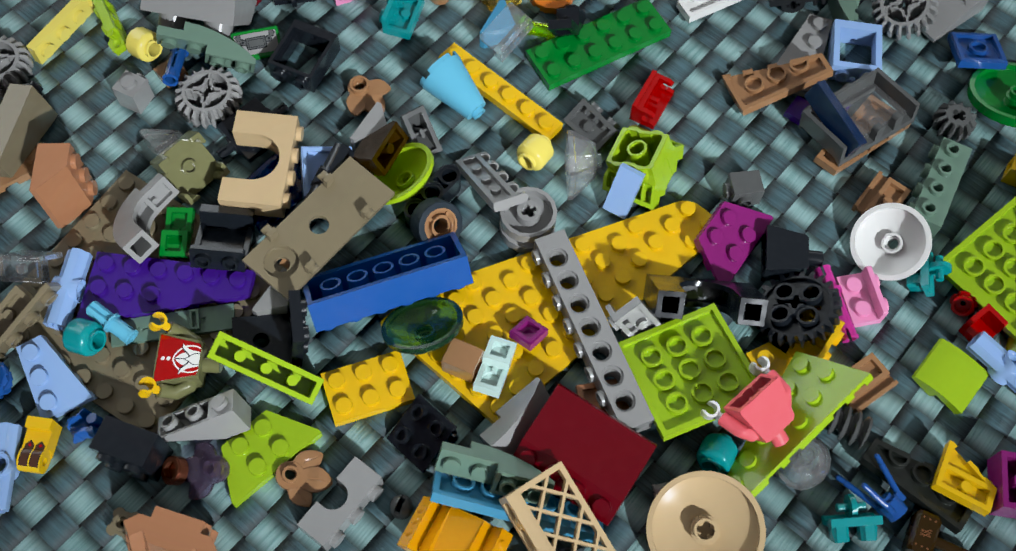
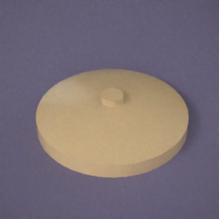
(705, 515)

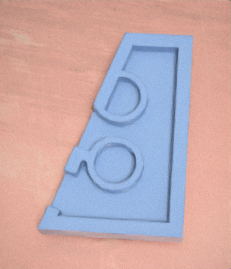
(51, 380)

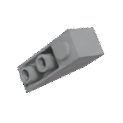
(208, 419)

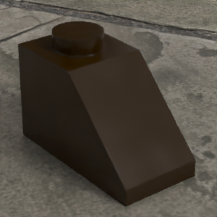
(381, 149)

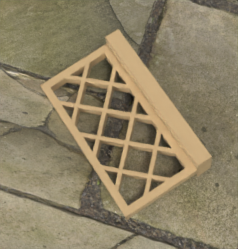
(528, 525)

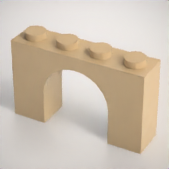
(270, 193)

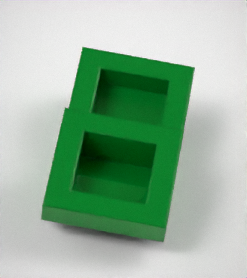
(178, 232)

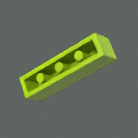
(265, 368)

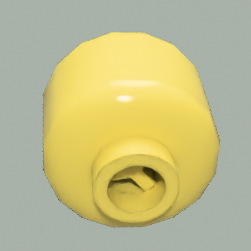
(143, 45)
(535, 152)

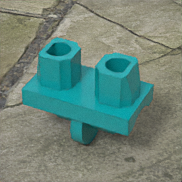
(925, 279)
(839, 524)

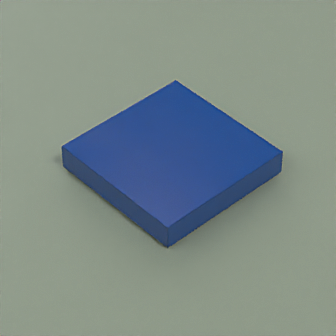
(977, 50)

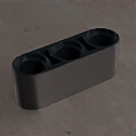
(435, 187)

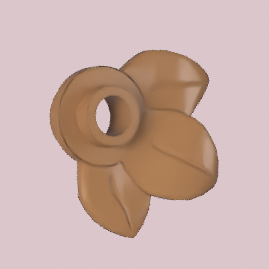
(368, 96)
(308, 477)

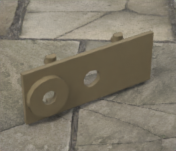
(344, 200)

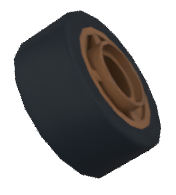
(428, 213)

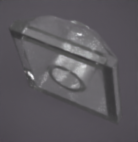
(580, 163)

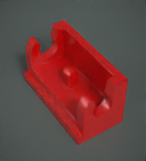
(652, 100)

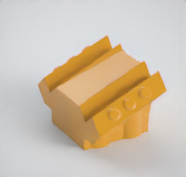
(450, 529)

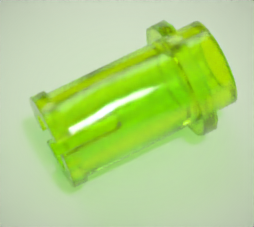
(541, 29)

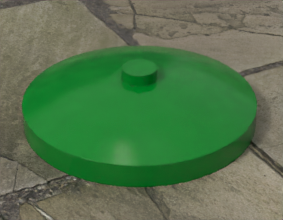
(995, 93)

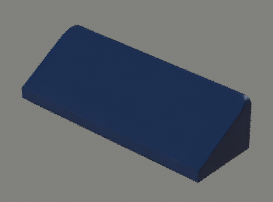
(834, 116)

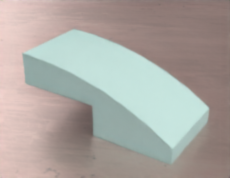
(494, 366)

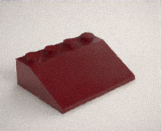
(593, 446)

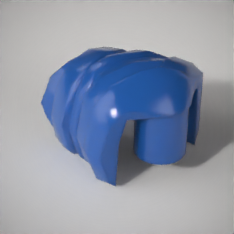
(83, 425)

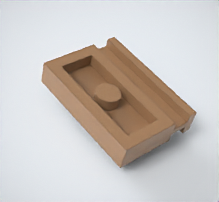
(881, 191)
(876, 388)

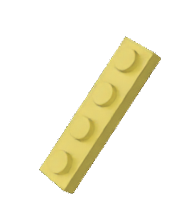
(59, 29)

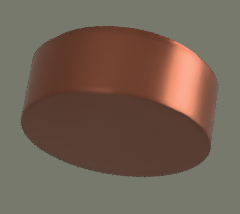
(174, 470)

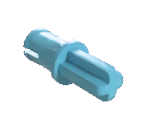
(112, 322)

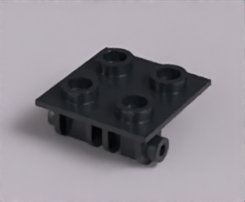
(422, 432)

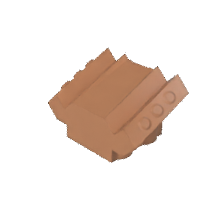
(168, 532)

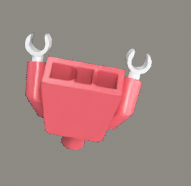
(759, 409)

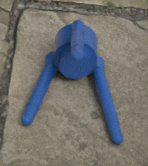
(887, 504)

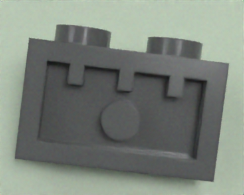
(589, 122)

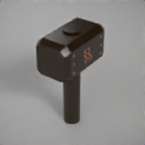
(923, 534)

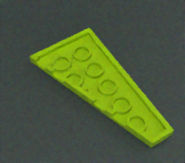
(817, 393)

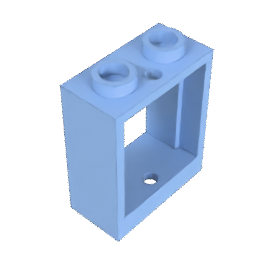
(853, 33)

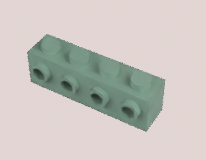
(940, 181)

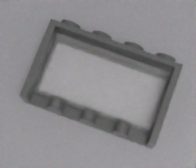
(875, 106)

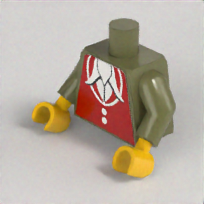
(179, 362)

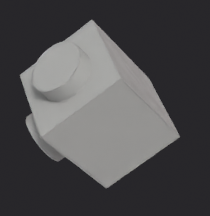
(133, 91)

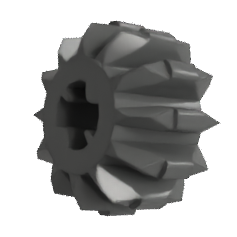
(954, 121)

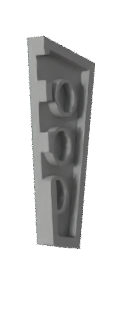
(808, 41)

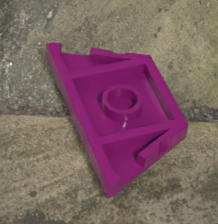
(730, 238)

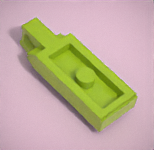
(111, 25)

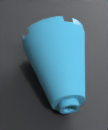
(454, 86)

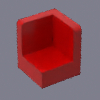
(985, 320)

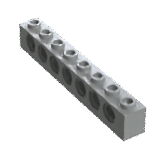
(558, 248)

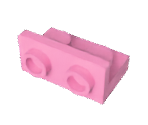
(863, 297)

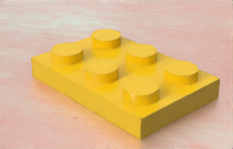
(367, 388)

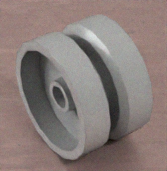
(528, 220)

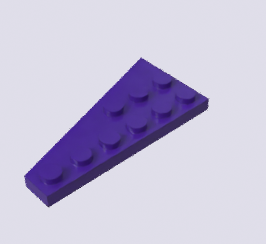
(159, 286)

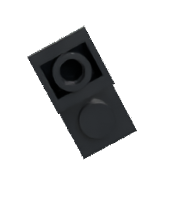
(568, 21)

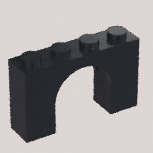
(670, 294)

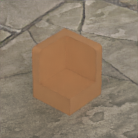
(462, 360)

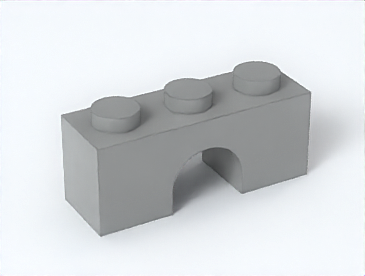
(328, 526)

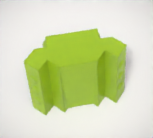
(649, 153)

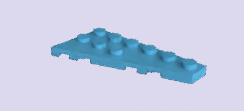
(476, 498)

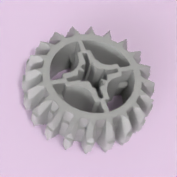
(885, 13)
(14, 63)
(203, 90)

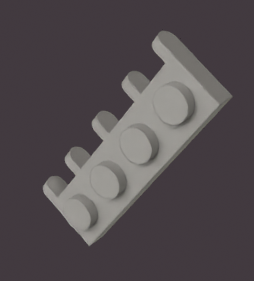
(489, 183)

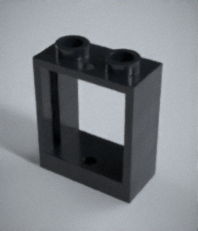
(313, 37)

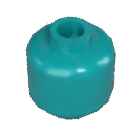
(84, 337)
(717, 453)

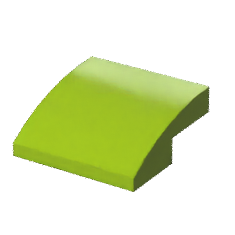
(950, 375)

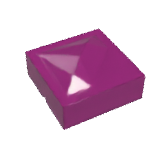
(528, 333)

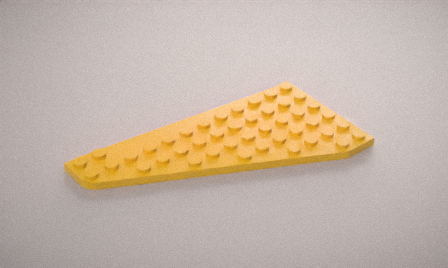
(616, 268)

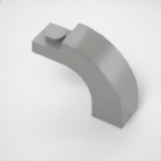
(137, 214)

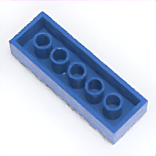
(387, 281)

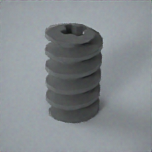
(851, 425)

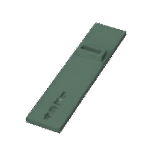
(197, 320)

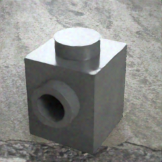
(744, 188)

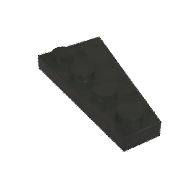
(915, 482)

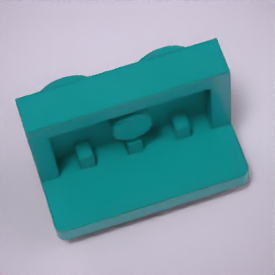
(400, 17)

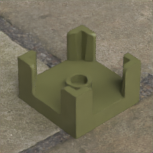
(189, 166)

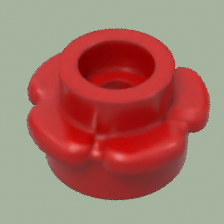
(958, 308)

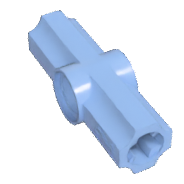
(73, 287)
(999, 362)
(9, 447)

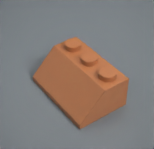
(61, 183)

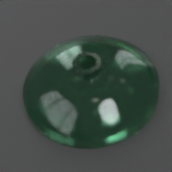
(422, 326)

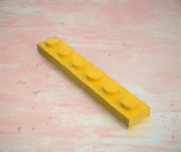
(507, 96)

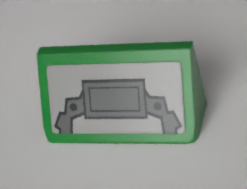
(258, 42)

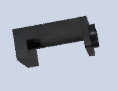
(223, 238)

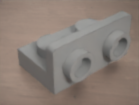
(632, 318)

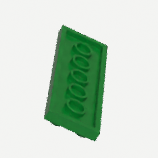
(598, 43)

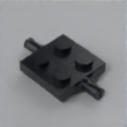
(226, 127)

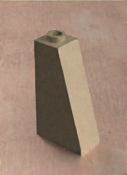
(23, 122)

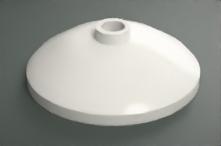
(880, 226)

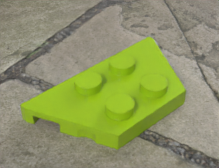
(261, 450)

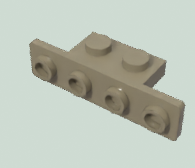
(22, 311)

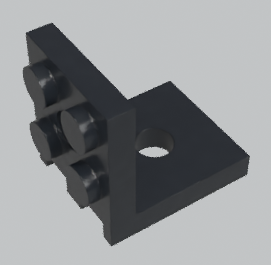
(285, 332)

